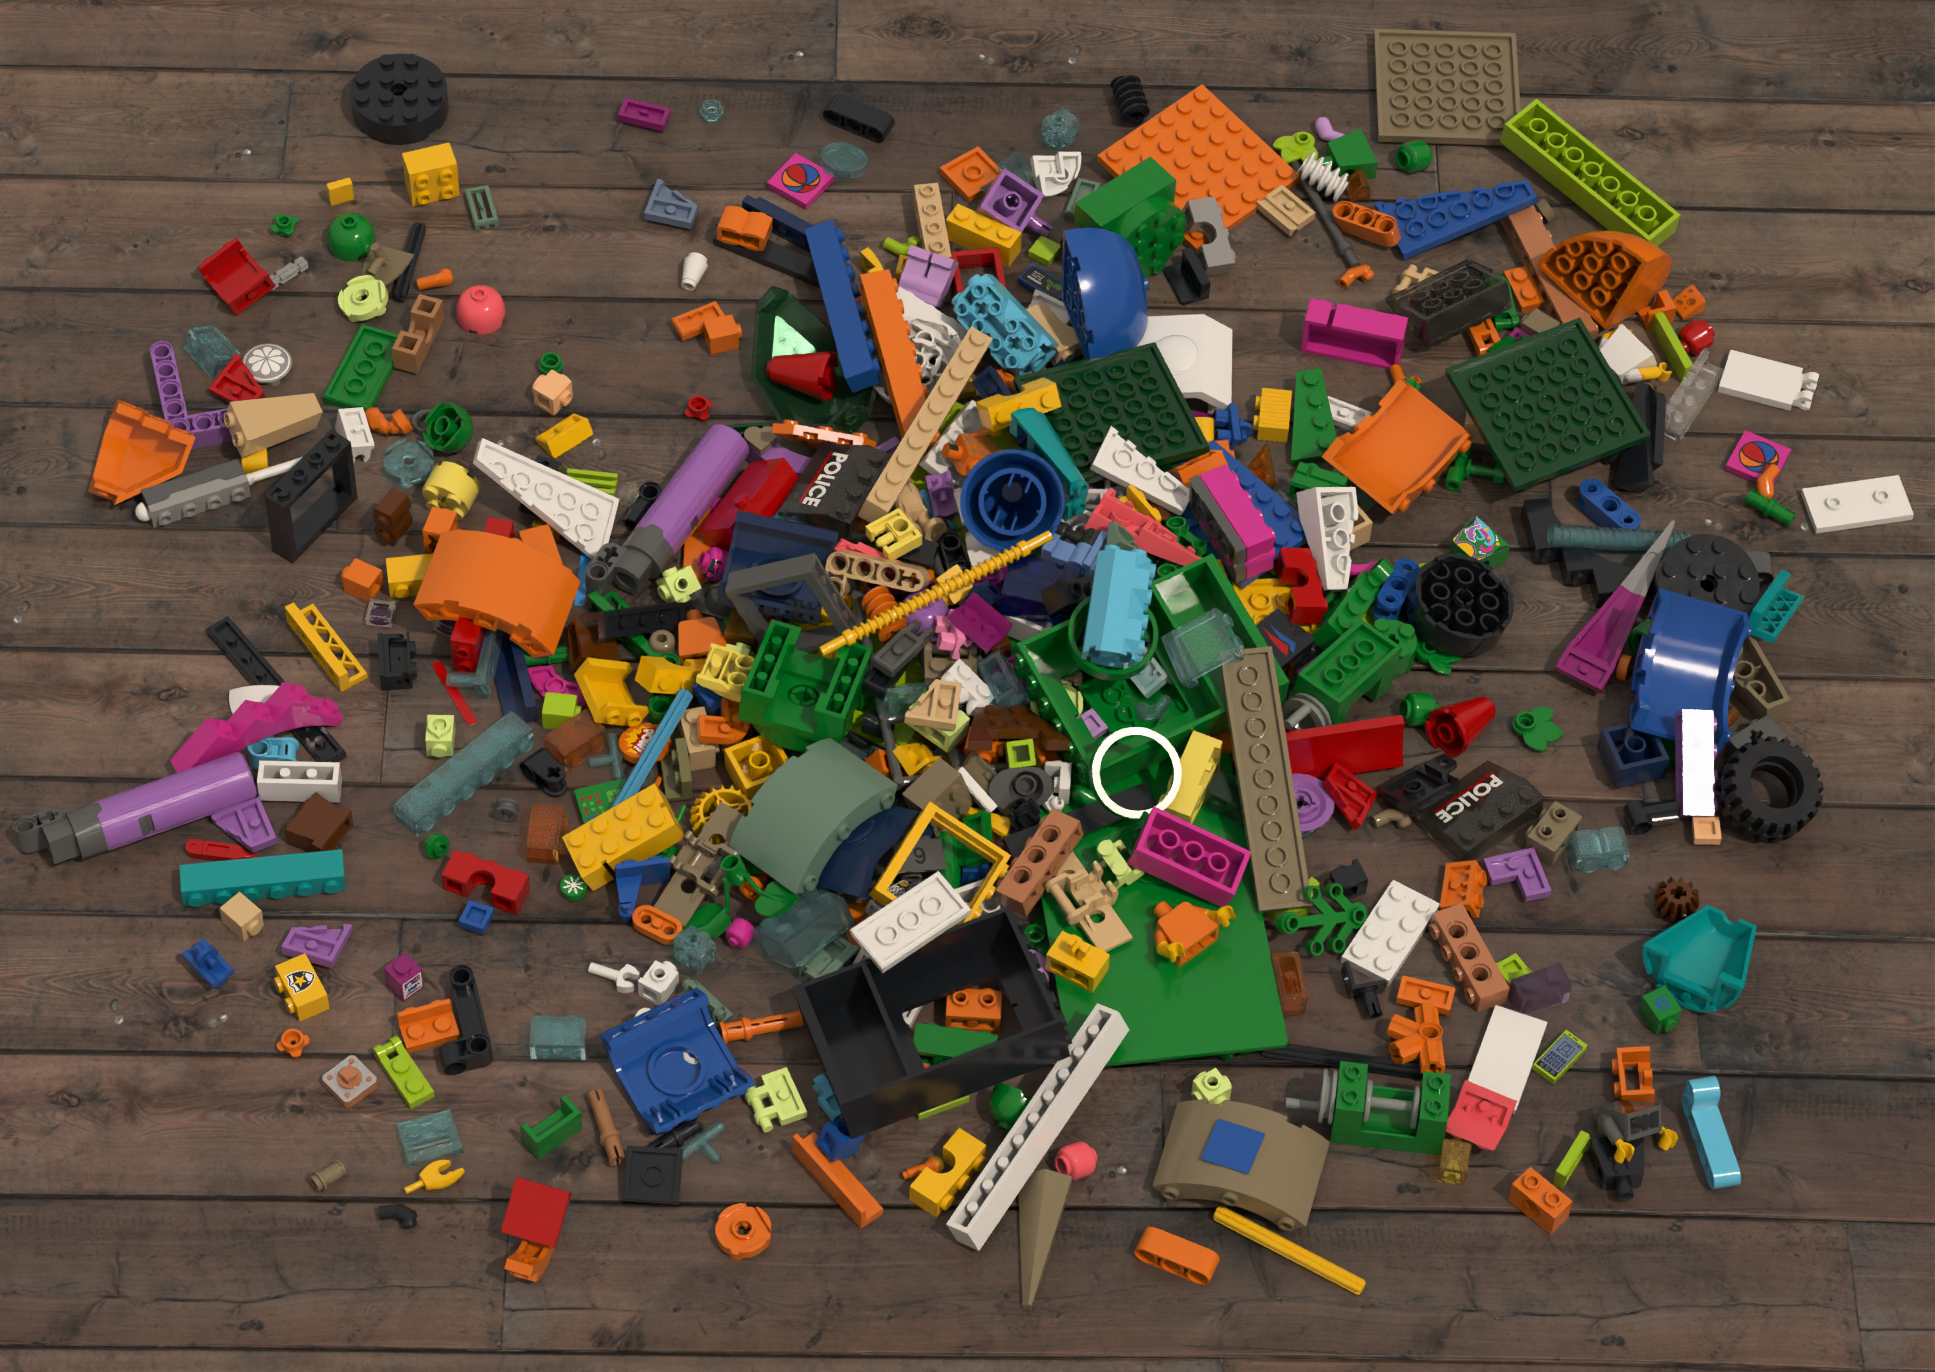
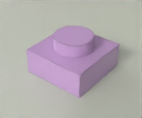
(1094, 723)

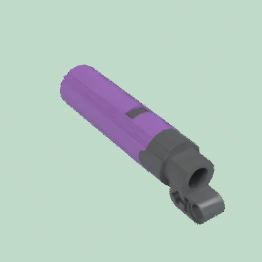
(672, 515)
(138, 811)

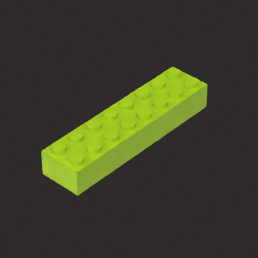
(1587, 175)

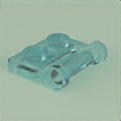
(426, 1132)

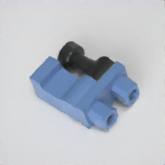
(1082, 554)

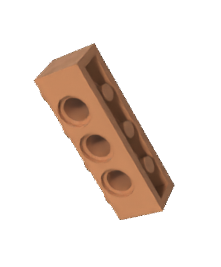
(1024, 896)
(1457, 922)

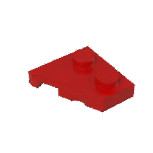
(236, 383)
(1349, 794)

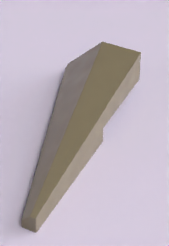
(1040, 1212)

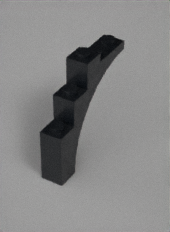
(1576, 565)

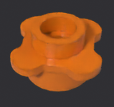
(290, 1036)

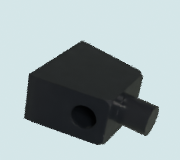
(1614, 1175)

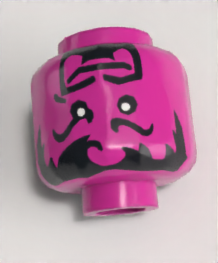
(713, 563)

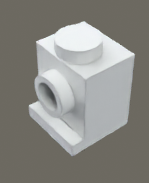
(658, 982)

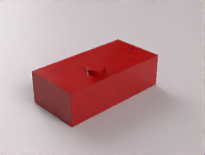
(758, 490)

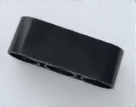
(858, 118)

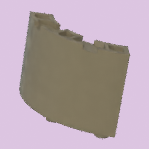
(1281, 1176)

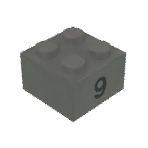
(923, 861)

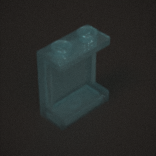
(1202, 646)

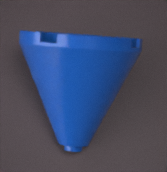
(1011, 498)

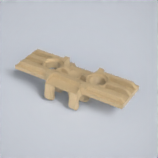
(1092, 899)

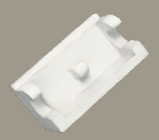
(353, 425)

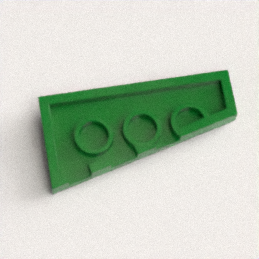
(1312, 419)

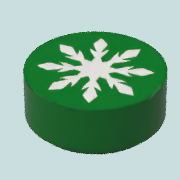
(573, 887)

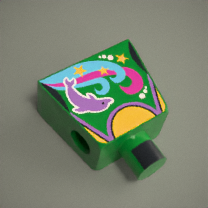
(1480, 543)

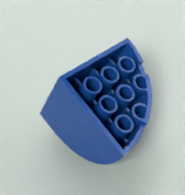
(1103, 291)

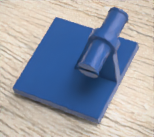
(632, 875)

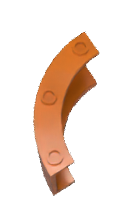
(1399, 448)
(499, 587)

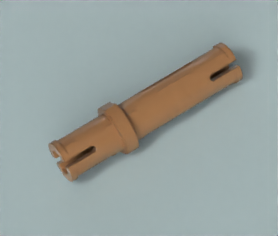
(609, 1136)

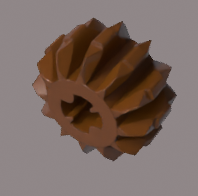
(1676, 899)

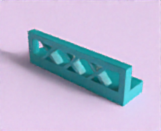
(1768, 608)

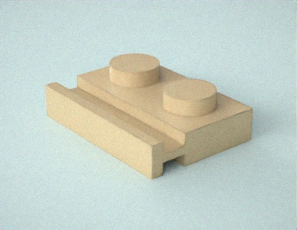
(1286, 210)

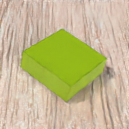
(1044, 250)

